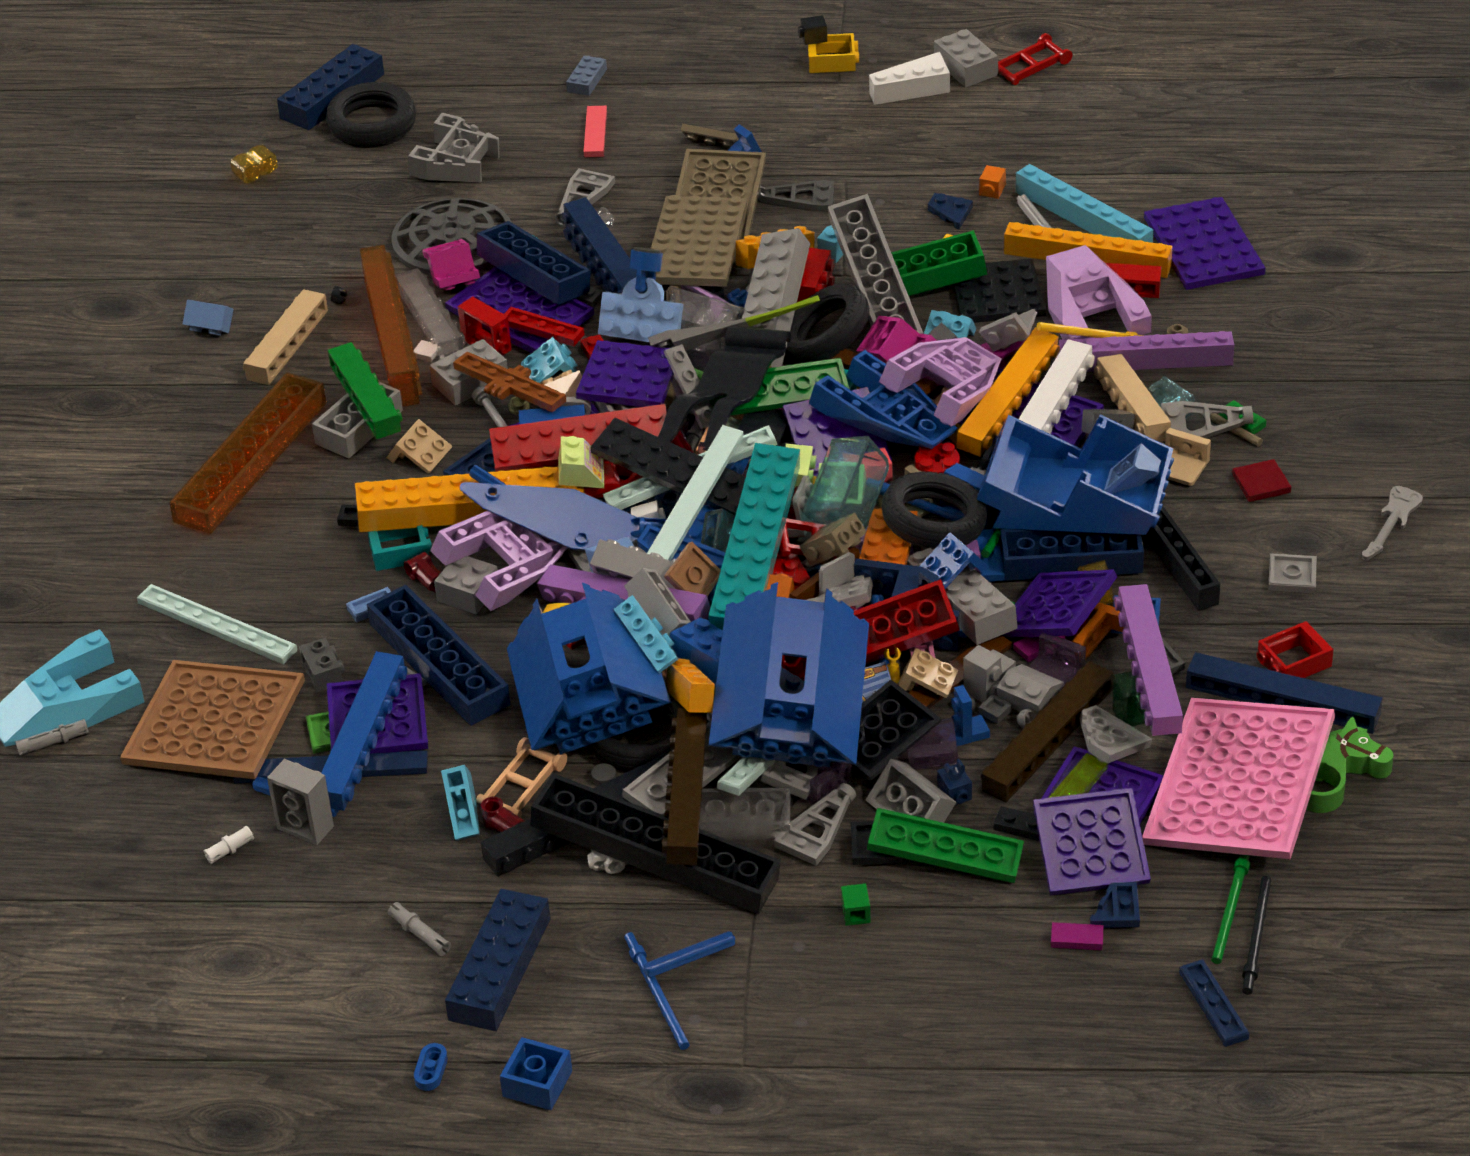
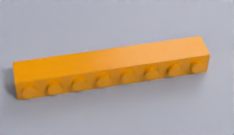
(1042, 241)
(1007, 392)

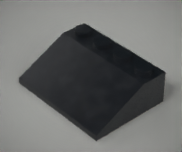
(889, 727)

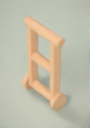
(555, 762)

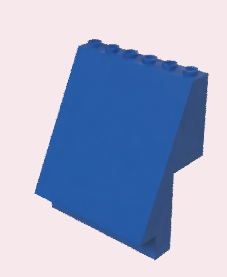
(1060, 487)

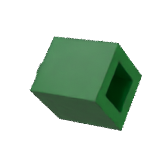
(855, 904)

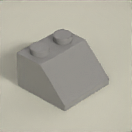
(1028, 688)

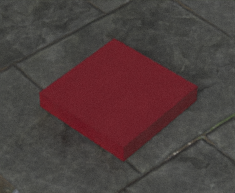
(1261, 480)

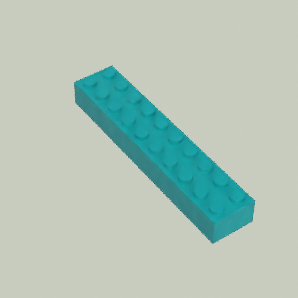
(756, 526)

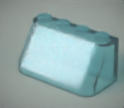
(847, 481)

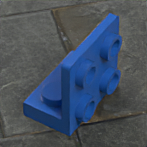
(951, 558)

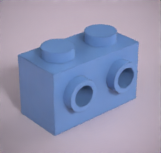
(207, 316)

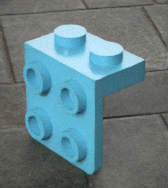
(959, 325)
(548, 360)

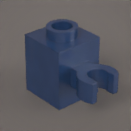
(955, 782)

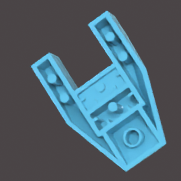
(54, 697)

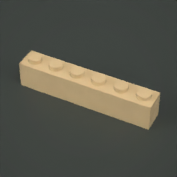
(285, 337)
(1132, 395)

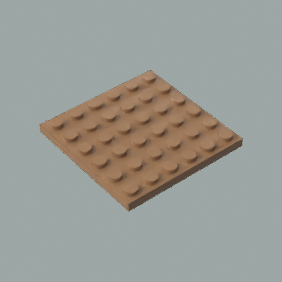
(213, 719)

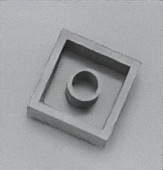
(460, 583)

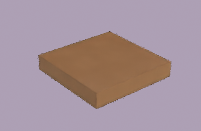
(693, 571)

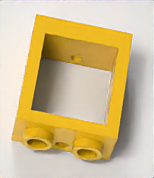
(834, 62)

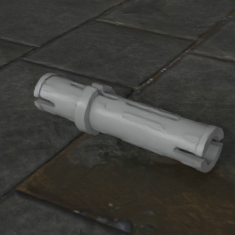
(51, 737)
(412, 923)

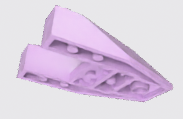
(1086, 285)
(954, 363)
(522, 549)

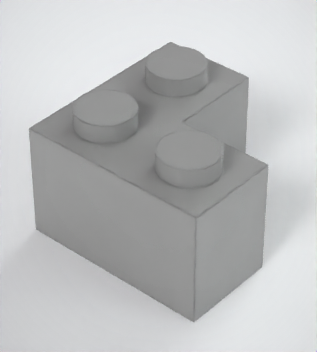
(984, 672)

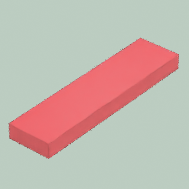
(595, 131)

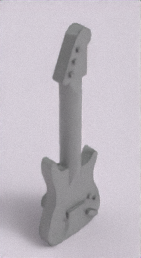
(1401, 503)

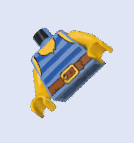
(880, 674)

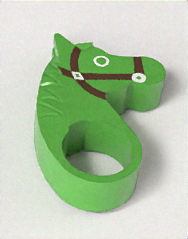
(1348, 752)

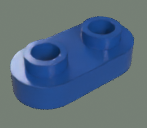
(430, 1072)

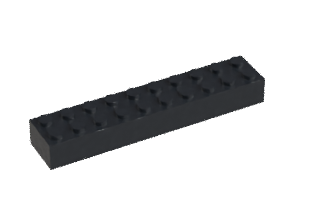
(636, 836)

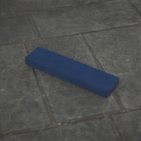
(1214, 1003)

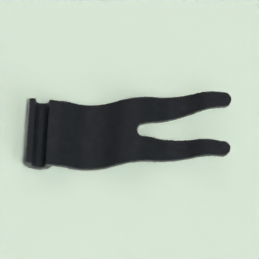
(730, 372)

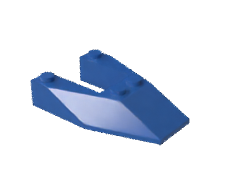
(893, 416)

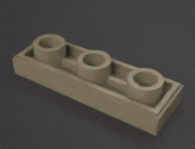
(709, 136)

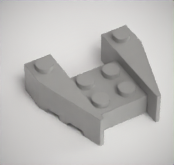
(457, 153)

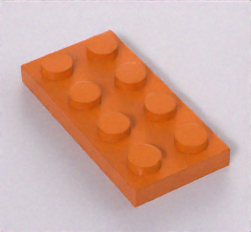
(882, 543)

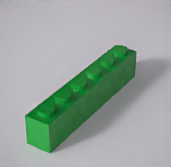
(365, 390)

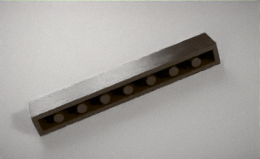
(1046, 732)
(686, 788)

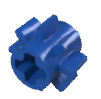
(737, 297)

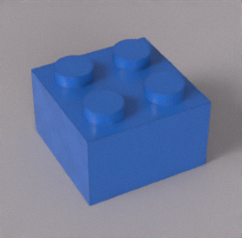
(536, 1073)

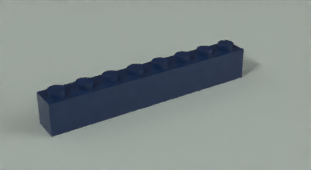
(1265, 686)

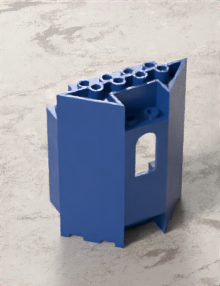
(590, 701)
(751, 707)

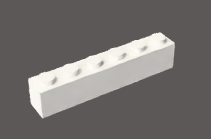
(1058, 386)

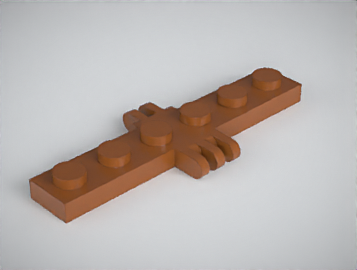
(514, 381)

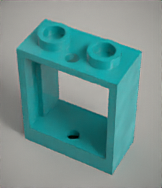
(396, 556)

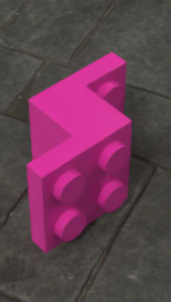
(451, 264)
(890, 337)

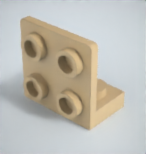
(421, 446)
(928, 672)

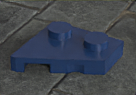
(1118, 906)

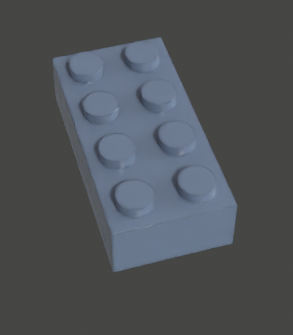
(586, 75)

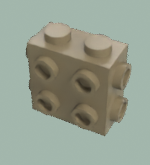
(833, 540)

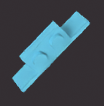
(647, 634)

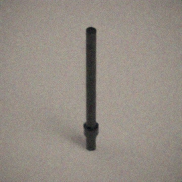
(1250, 969)

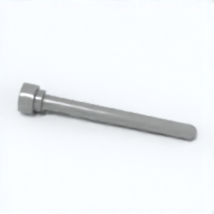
(484, 399)

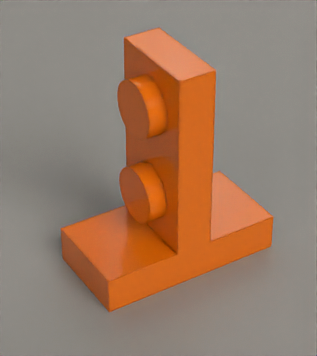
(1101, 621)

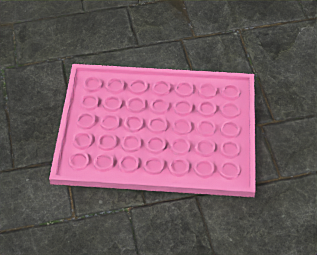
(1239, 778)

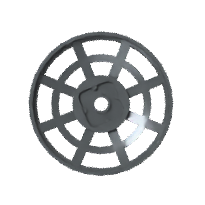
(444, 228)

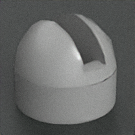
(1026, 715)

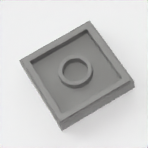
(1292, 573)

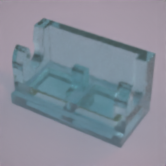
(1169, 391)

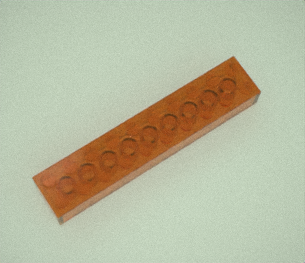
(391, 323)
(247, 453)

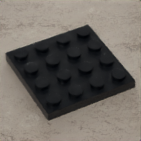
(1003, 291)

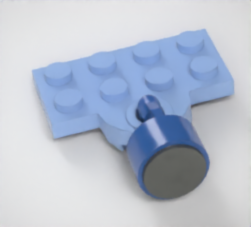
(641, 306)

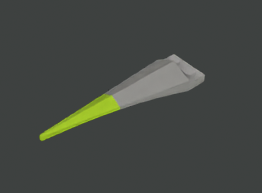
(701, 335)

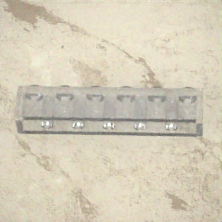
(429, 312)

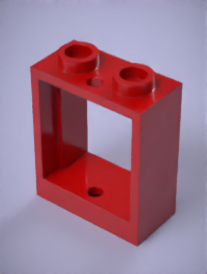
(478, 312)
(1302, 634)

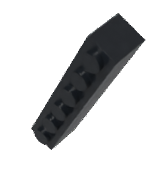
(1184, 562)

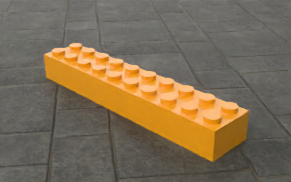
(434, 498)

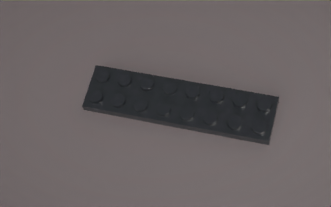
(663, 462)

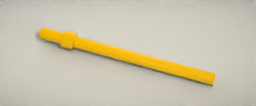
(1079, 331)

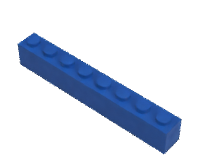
(362, 726)

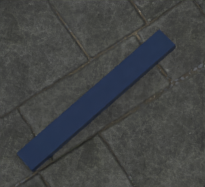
(379, 764)

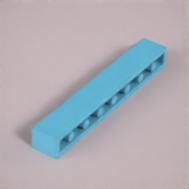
(1078, 206)

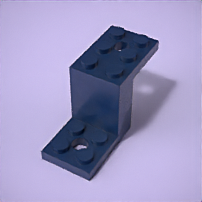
(897, 580)

